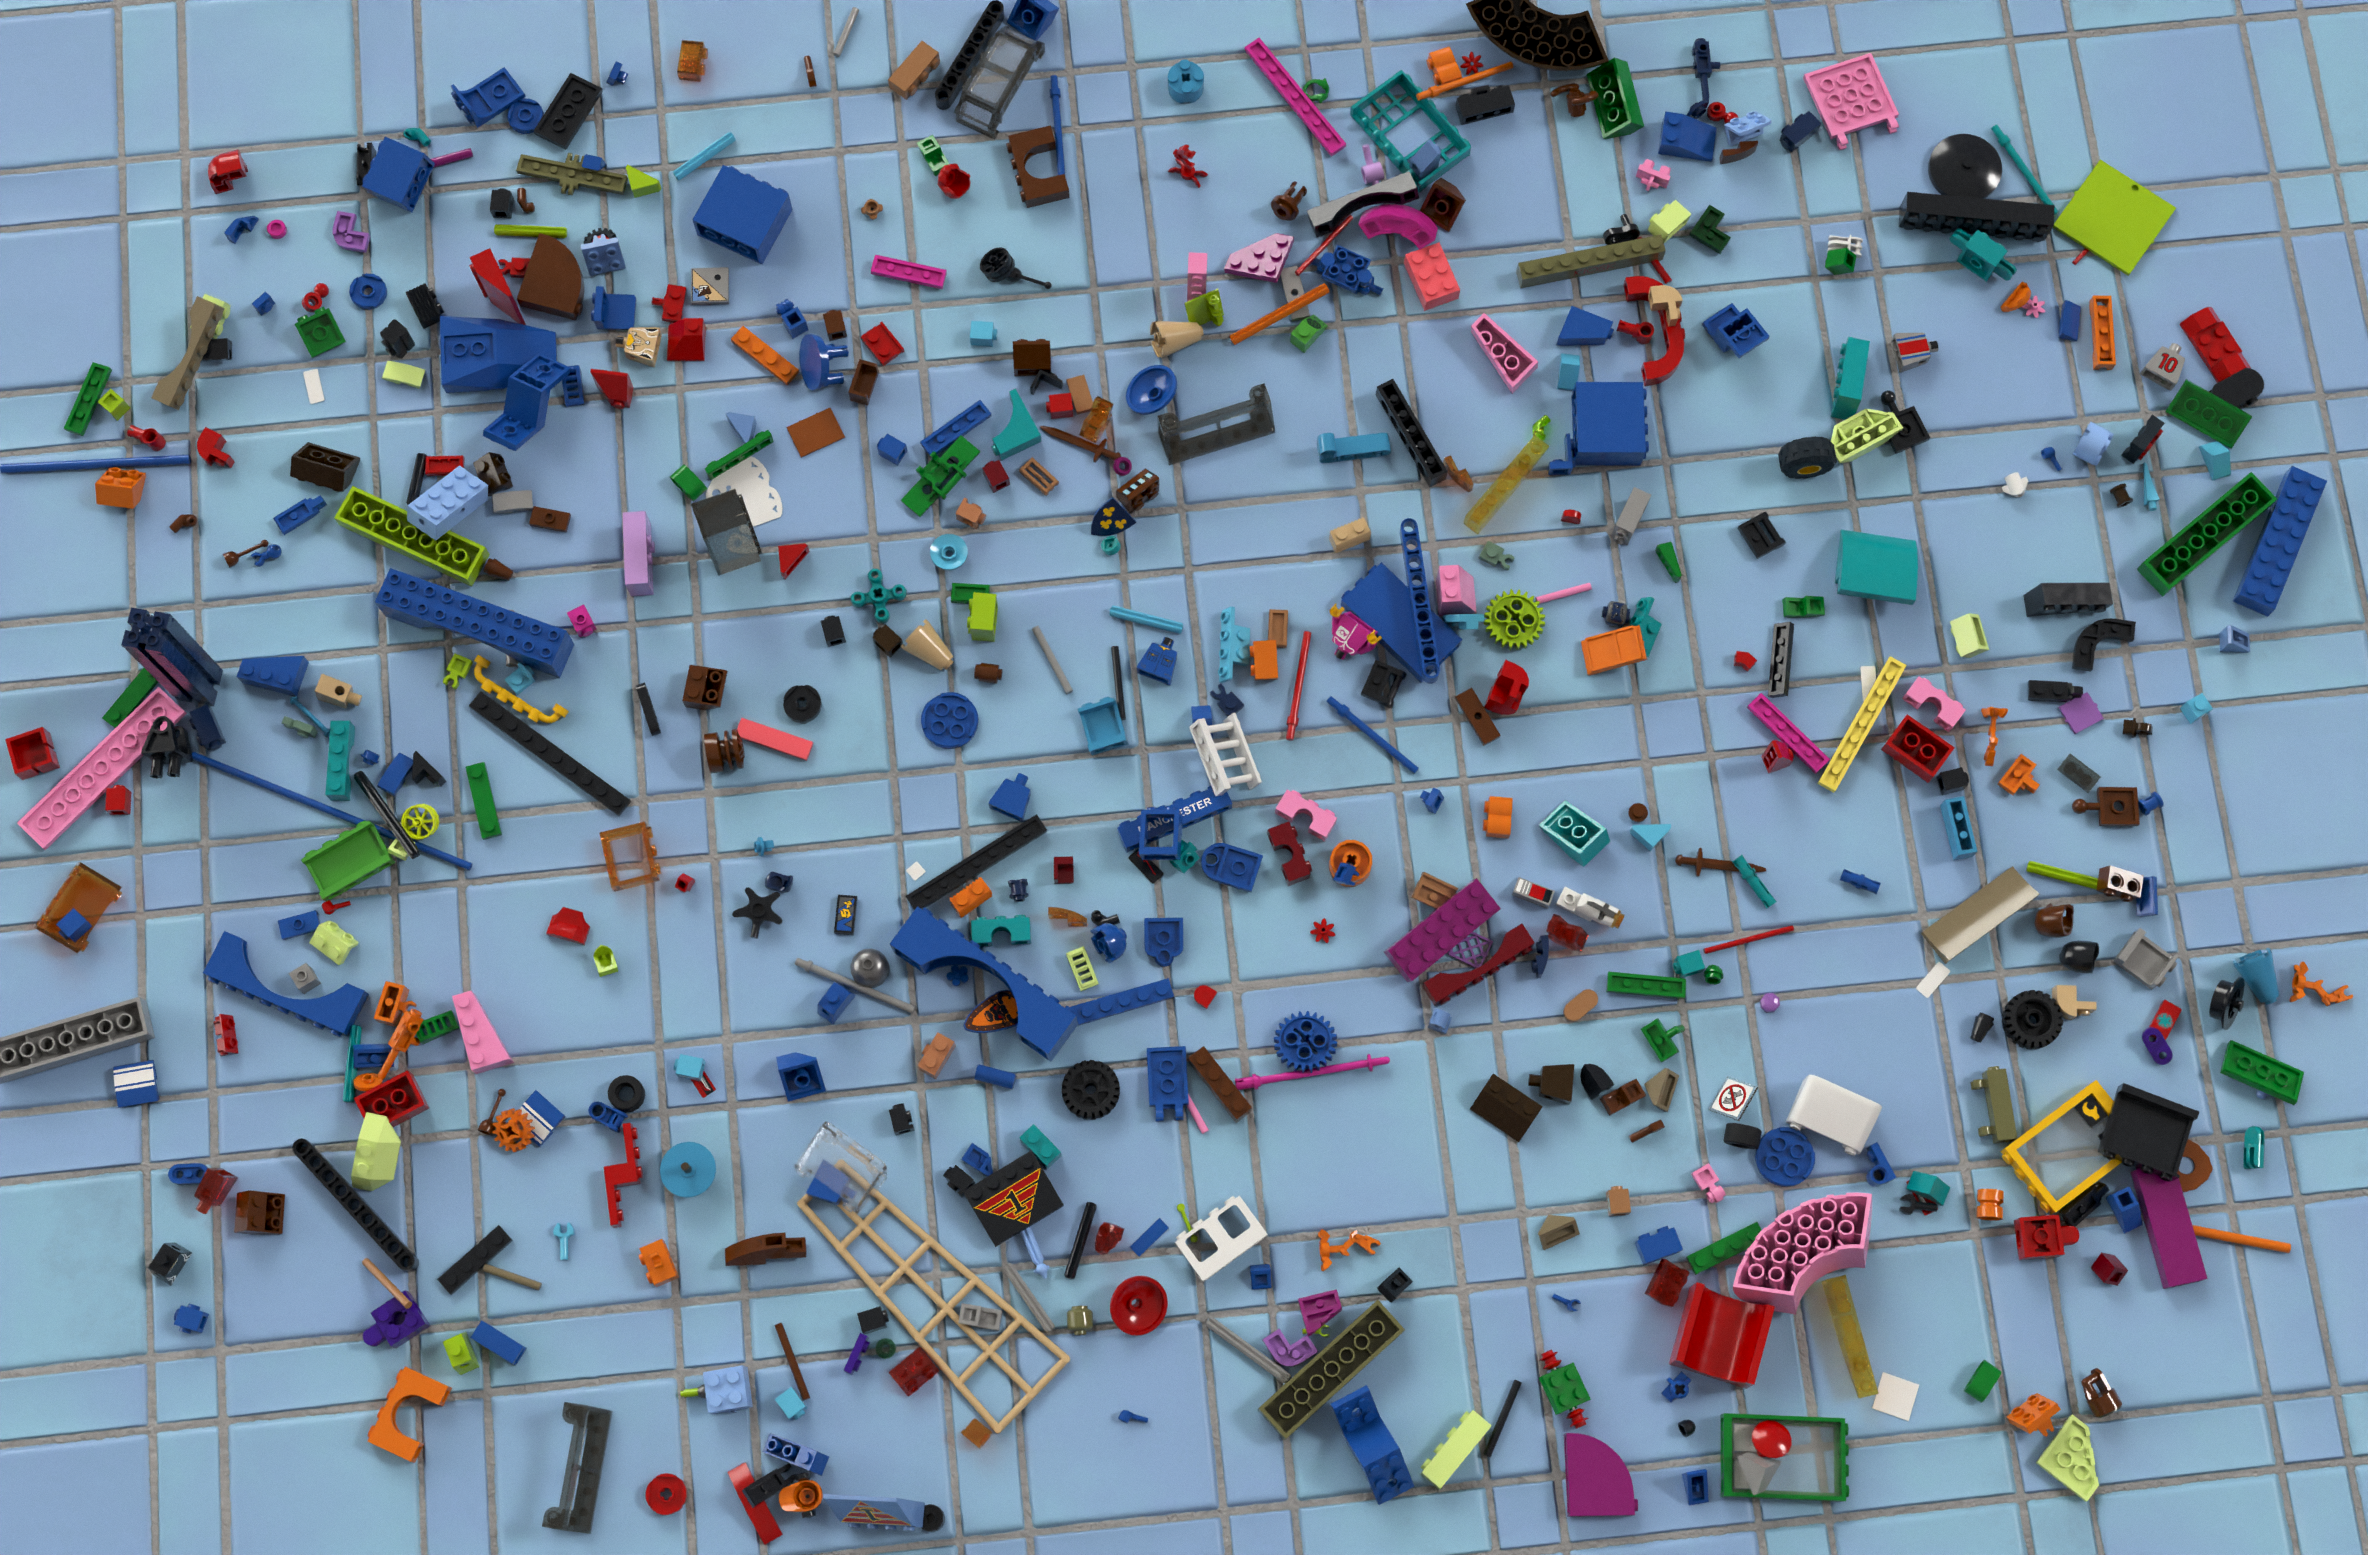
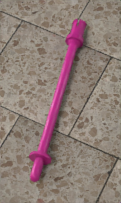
(1256, 1081)

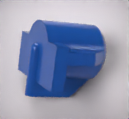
(1677, 1388)

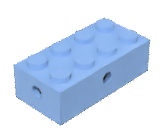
(447, 503)

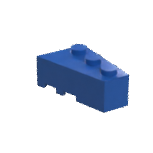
(274, 673)

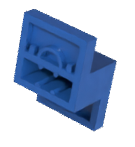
(1735, 330)

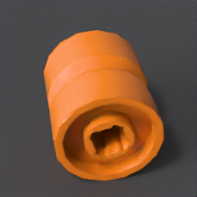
(1990, 1204)

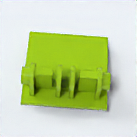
(1205, 309)

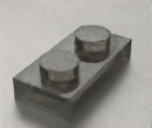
(2079, 773)

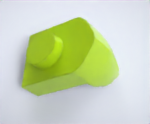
(605, 961)

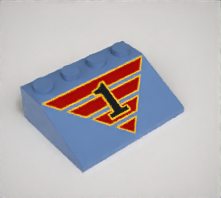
(876, 1511)

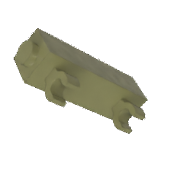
(1998, 1104)

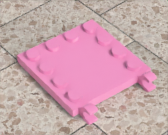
(1851, 97)

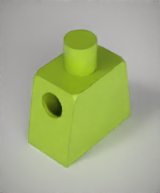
(461, 1352)

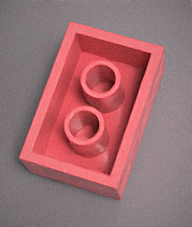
(1431, 276)

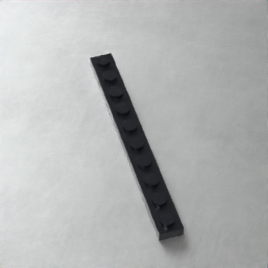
(550, 753)

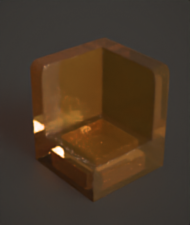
(977, 1433)

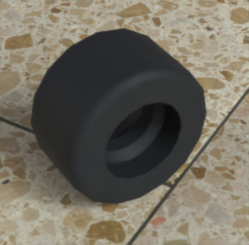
(624, 1081)
(1742, 1136)

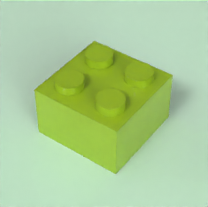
(983, 616)

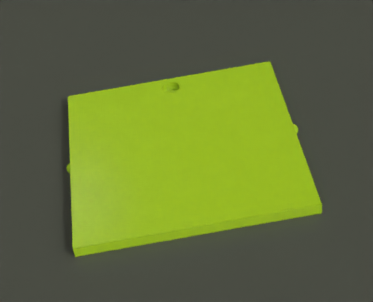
(2114, 217)

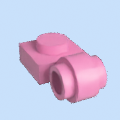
(1706, 1178)

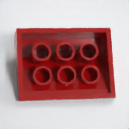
(494, 284)

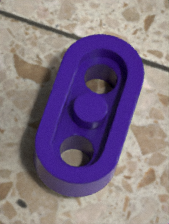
(2157, 1046)

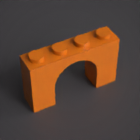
(385, 1432)

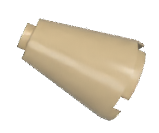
(1174, 336)
(929, 647)

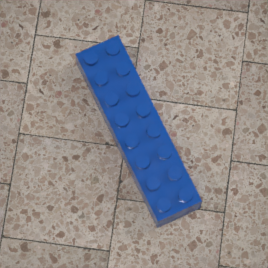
(2279, 541)

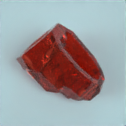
(1108, 1237)

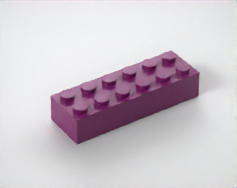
(1442, 930)

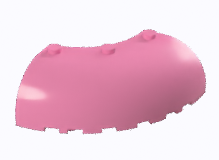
(1803, 1248)

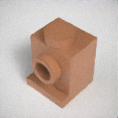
(970, 514)

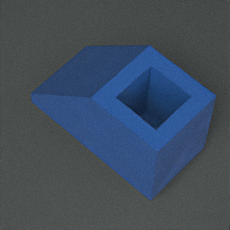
(2125, 1209)

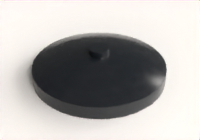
(1965, 167)

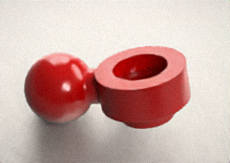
(1721, 114)
(320, 291)

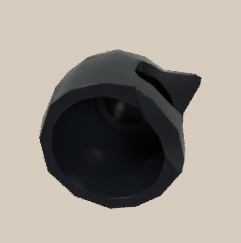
(2079, 956)

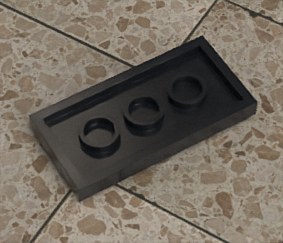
(568, 111)

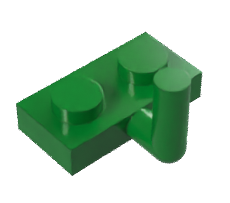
(1661, 1039)

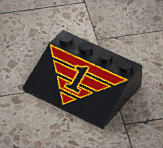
(1013, 1198)

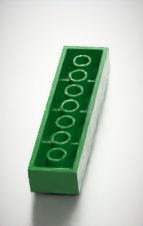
(2206, 534)

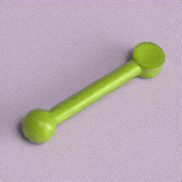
(1180, 1208)

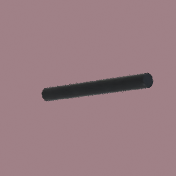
(1118, 681)
(1502, 1418)

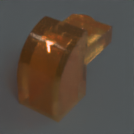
(1097, 420)

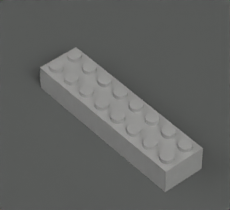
(74, 1039)

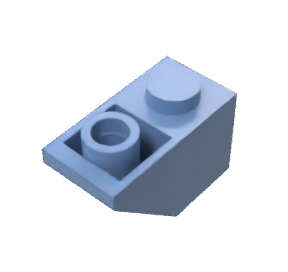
(1426, 159)

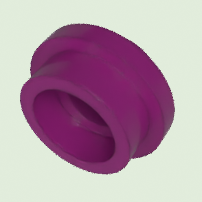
(1128, 466)

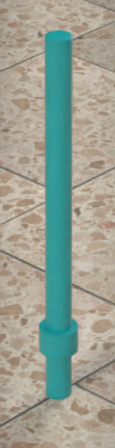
(2004, 141)

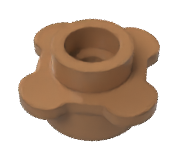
(871, 204)

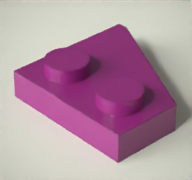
(1319, 1309)

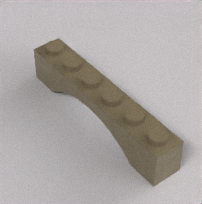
(204, 321)

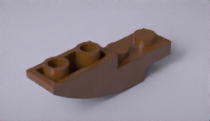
(759, 1248)

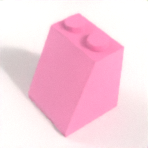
(1455, 591)

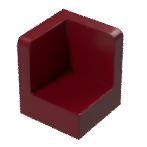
(1063, 870)
(2109, 1269)

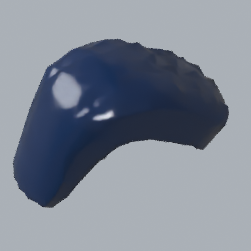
(778, 882)

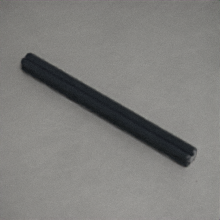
(387, 814)

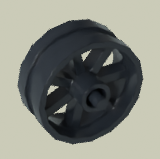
(995, 262)

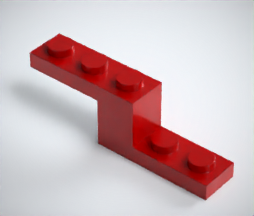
(622, 1175)

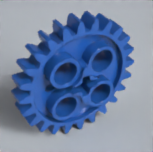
(1319, 1031)

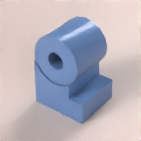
(1440, 1021)

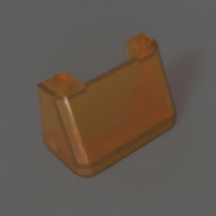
(86, 893)

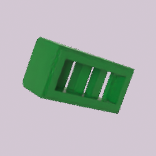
(1668, 558)
(433, 1020)

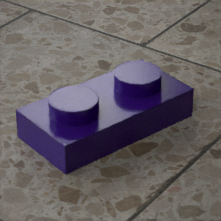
(854, 1362)

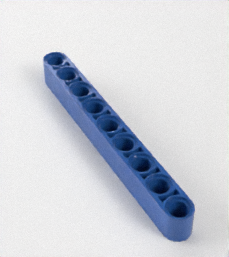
(1419, 592)

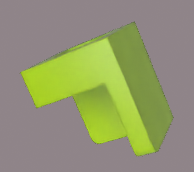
(114, 404)

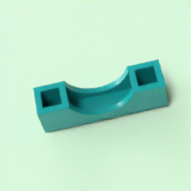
(340, 743)

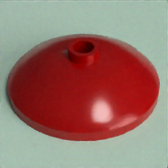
(1146, 1312)

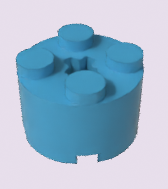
(1185, 82)

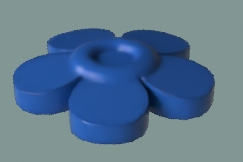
(957, 975)

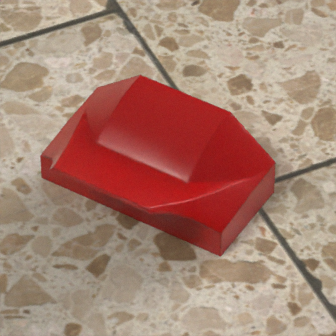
(569, 925)

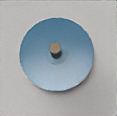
(688, 1169)

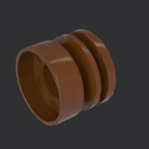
(724, 751)

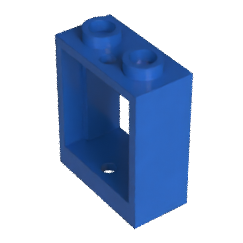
(1161, 853)

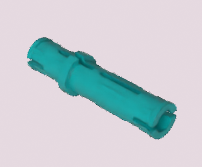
(1754, 881)

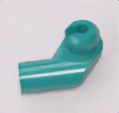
(417, 134)

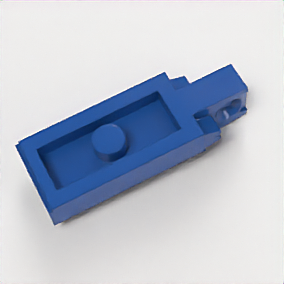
(299, 514)

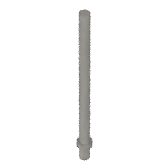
(809, 966)

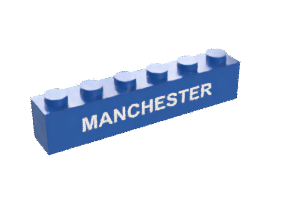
(1194, 810)

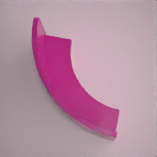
(1400, 220)

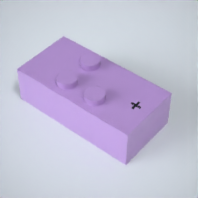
(638, 553)

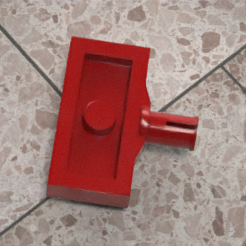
(672, 303)

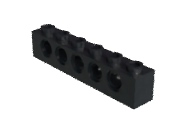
(1411, 433)

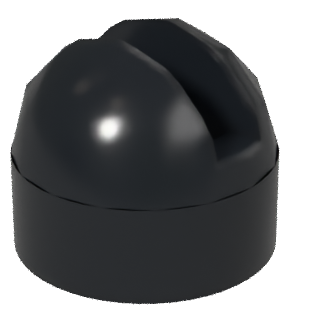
(1686, 1427)

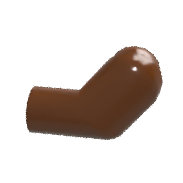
(183, 520)

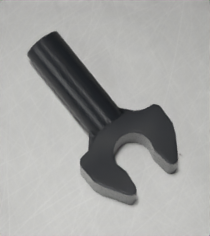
(1916, 1205)

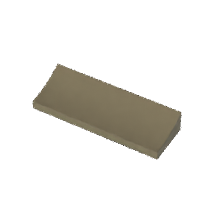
(1979, 914)

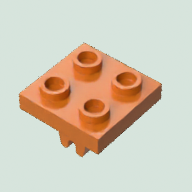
(2034, 1414)

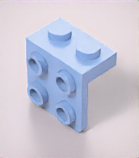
(1745, 127)

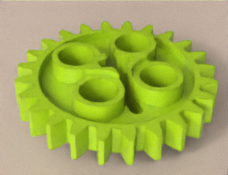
(1528, 611)

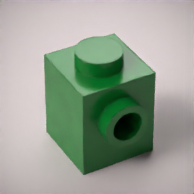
(1840, 261)

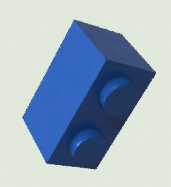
(1658, 1245)

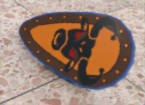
(993, 1014)

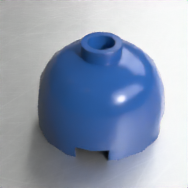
(1109, 941)

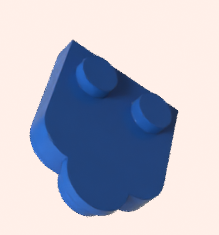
(1163, 939)

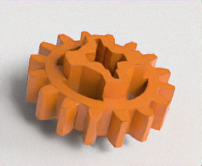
(514, 1129)

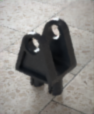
(165, 748)

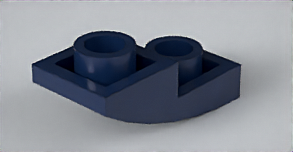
(1540, 961)

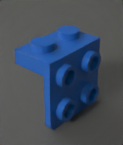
(613, 310)

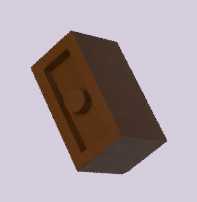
(863, 382)

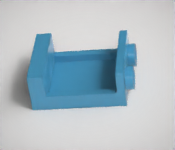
(1103, 725)

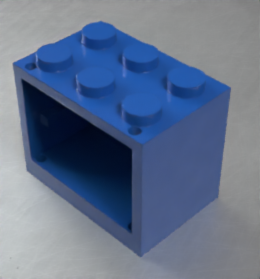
(398, 174)

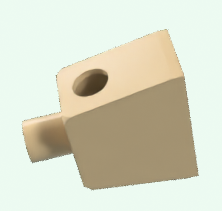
(330, 688)

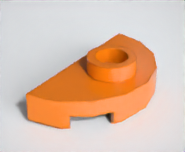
(2017, 298)

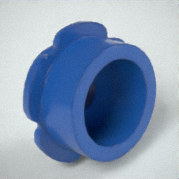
(370, 757)

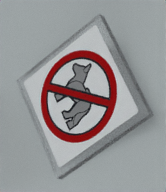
(1733, 1098)

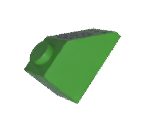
(1307, 332)

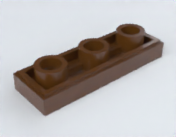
(1471, 707)

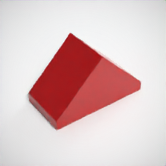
(791, 556)

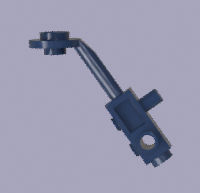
(1703, 70)

